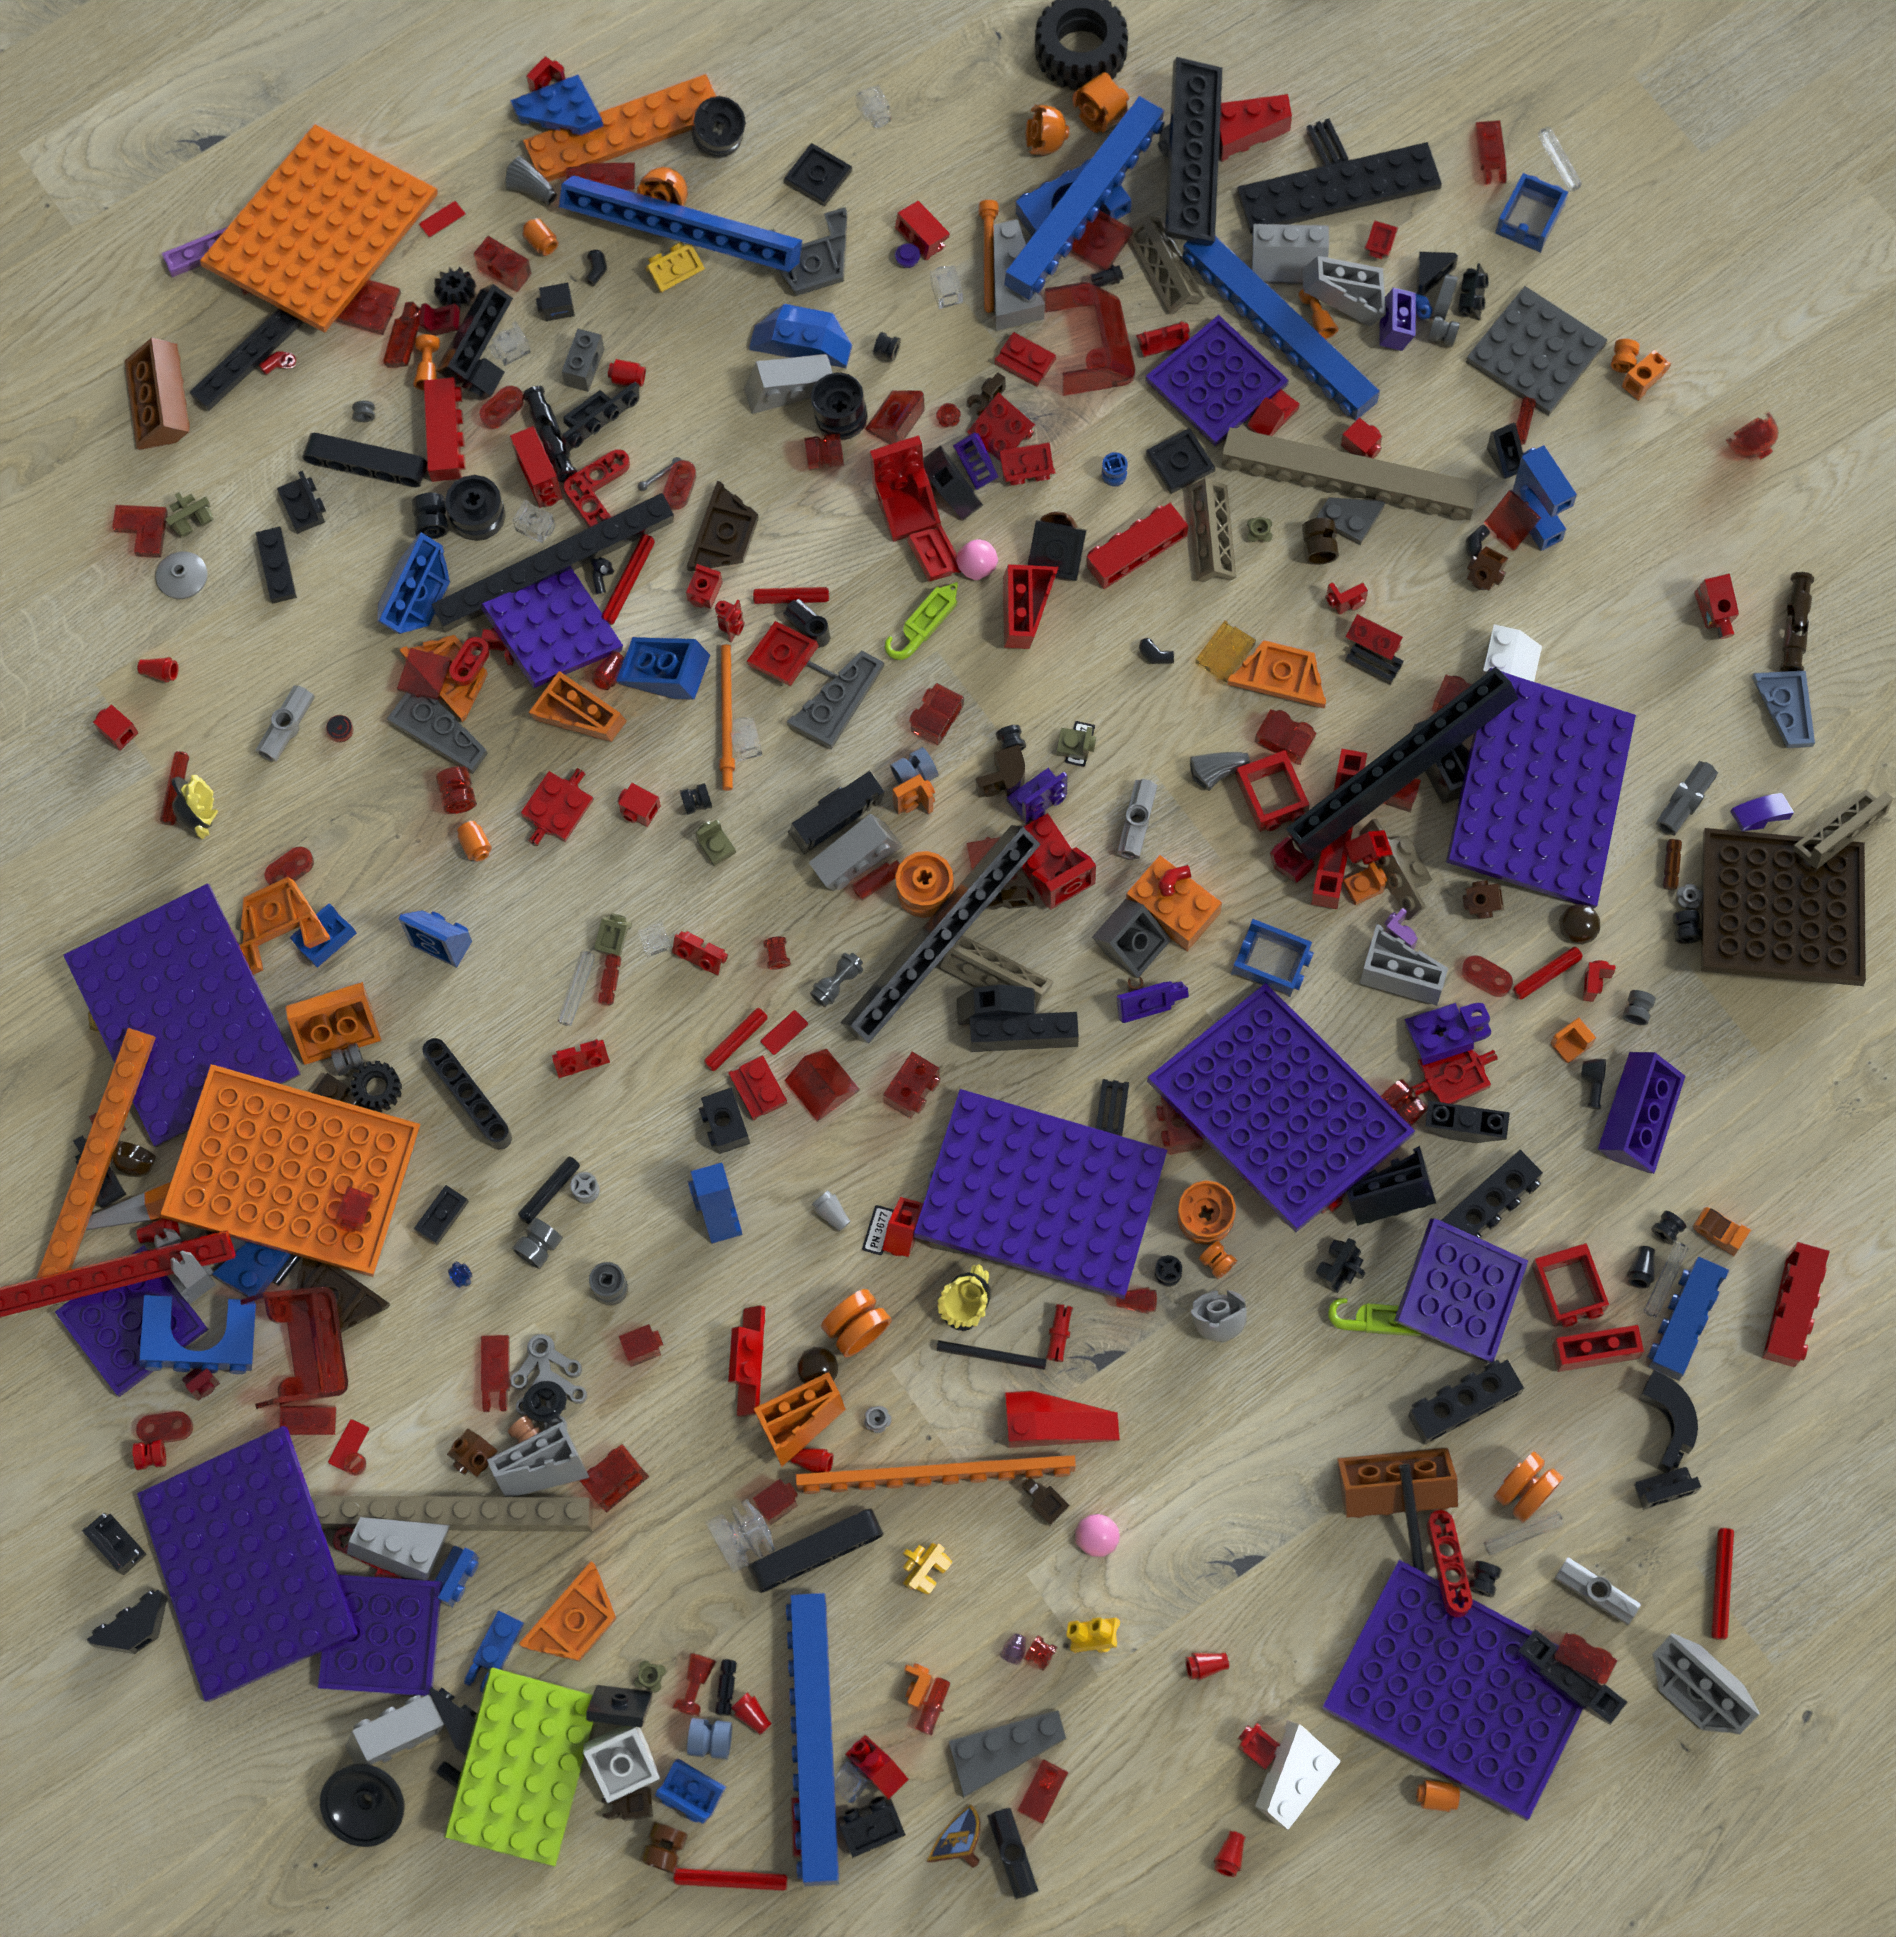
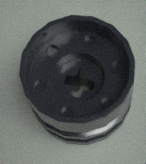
(724, 115)
(839, 405)

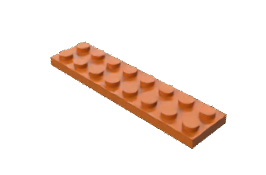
(624, 129)

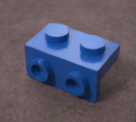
(338, 930)
(455, 1573)
(690, 1792)

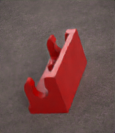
(921, 229)

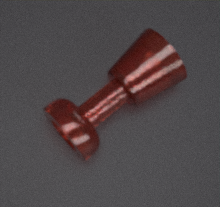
(697, 1673)

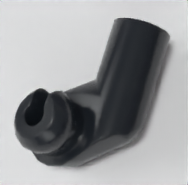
(598, 264)
(1473, 542)

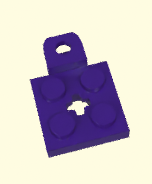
(1457, 1027)

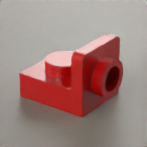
(543, 73)
(1592, 983)

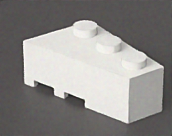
(1296, 1775)

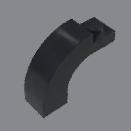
(1680, 1413)

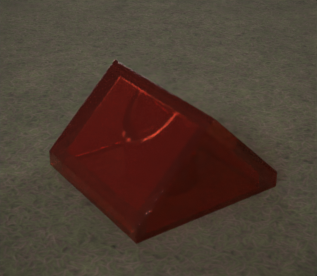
(897, 415)
(821, 1083)

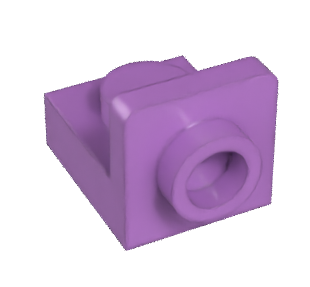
(1396, 930)

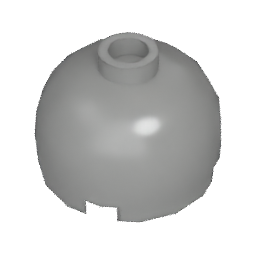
(1219, 1316)

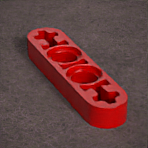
(1447, 1563)

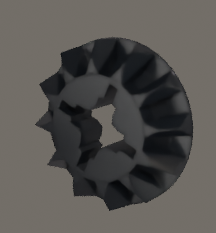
(547, 1391)

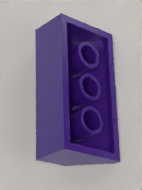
(1641, 1111)

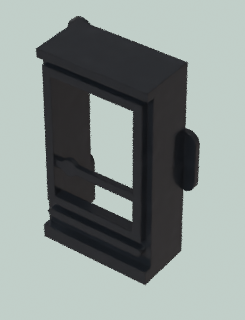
(836, 812)

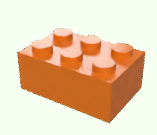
(1184, 913)

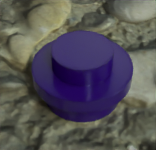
(907, 255)

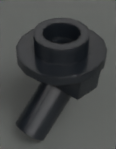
(601, 568)

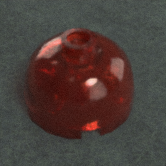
(1755, 438)

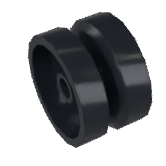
(475, 507)

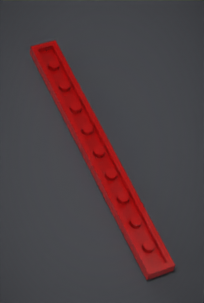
(112, 1273)

